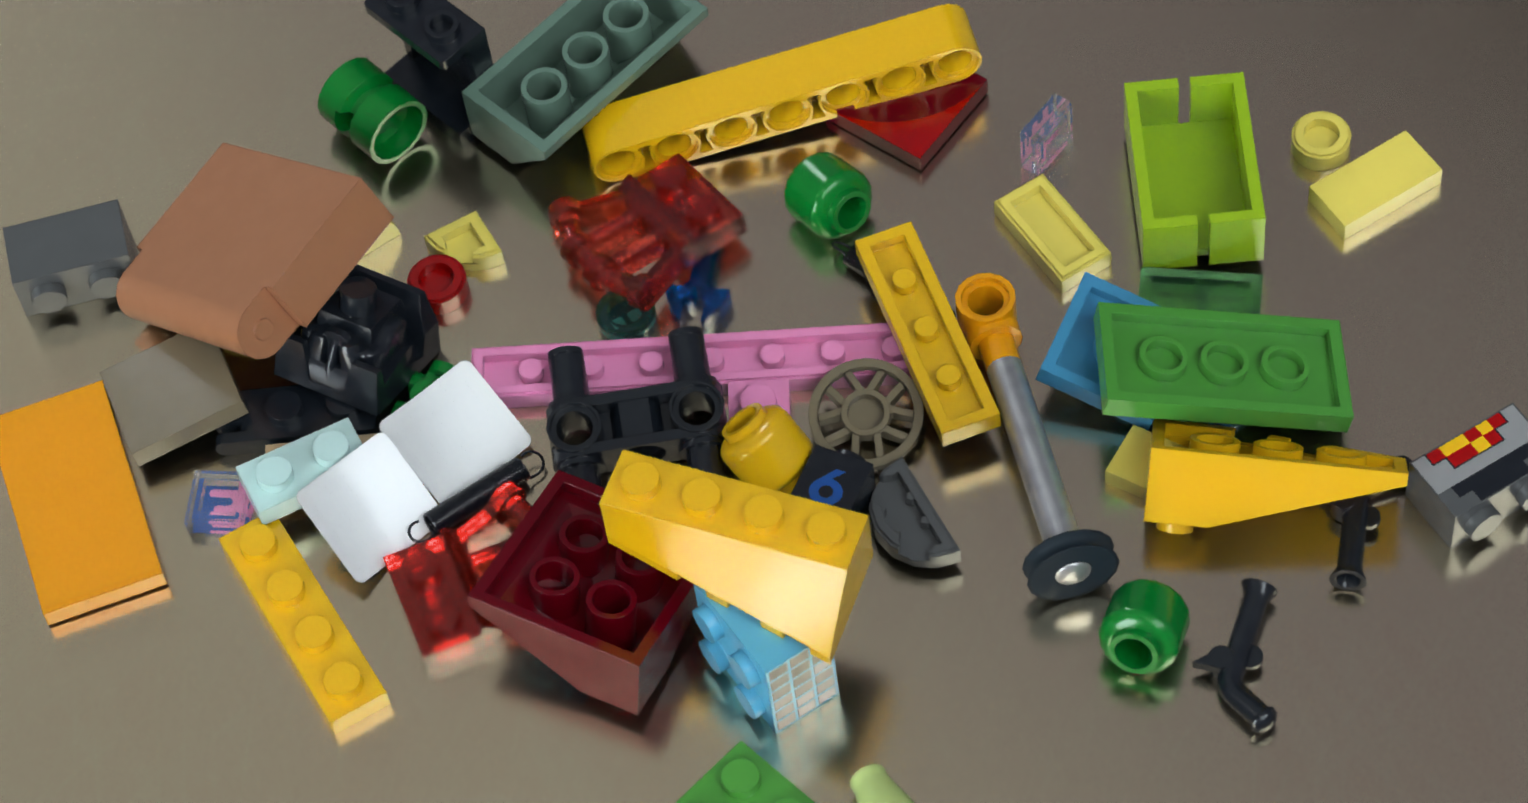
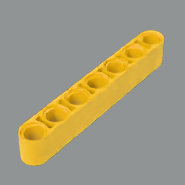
(782, 92)

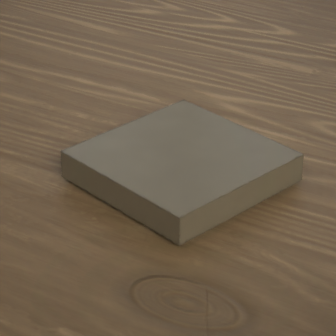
(172, 395)

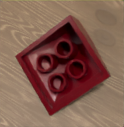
(582, 601)

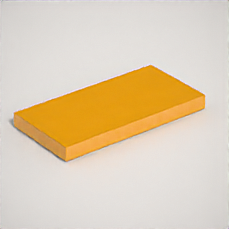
(77, 503)

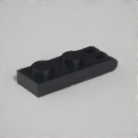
(284, 416)

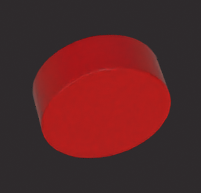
(442, 280)

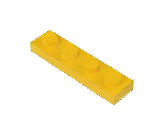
(927, 334)
(305, 623)

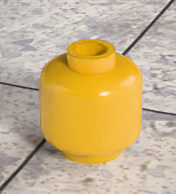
(765, 447)

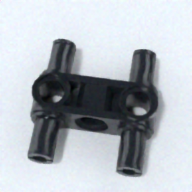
(637, 419)

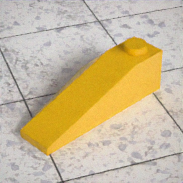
(1235, 481)

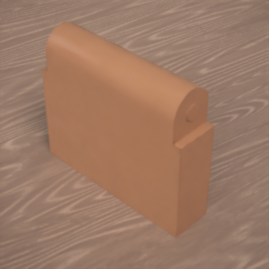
(251, 250)

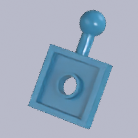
(1072, 356)

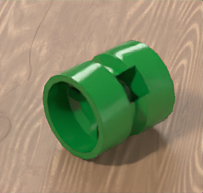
(372, 110)

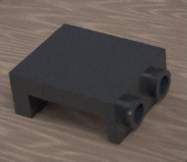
(442, 58)

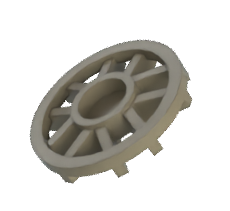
(866, 411)

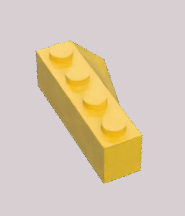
(744, 544)

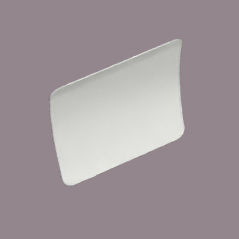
(455, 432)
(368, 505)

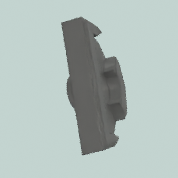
(908, 522)

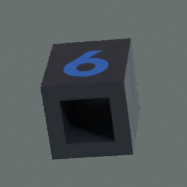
(837, 479)

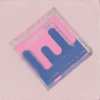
(1046, 134)
(217, 503)

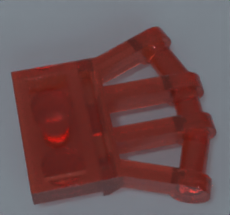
(670, 203)
(440, 573)

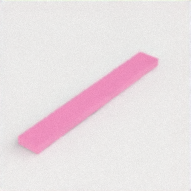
(802, 354)

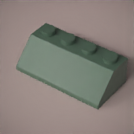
(571, 71)

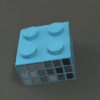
(771, 673)

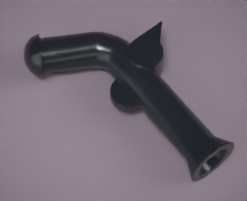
(1356, 520)
(1232, 661)

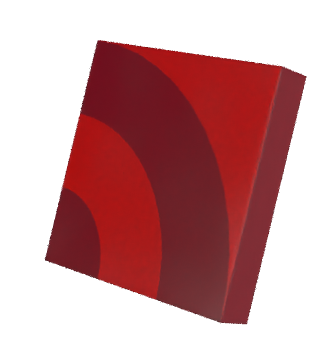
(915, 124)

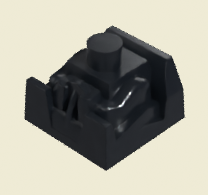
(363, 342)

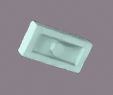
(278, 475)

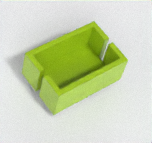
(1197, 178)

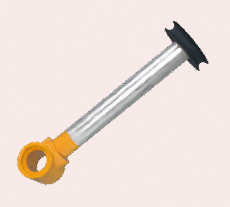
(1068, 559)

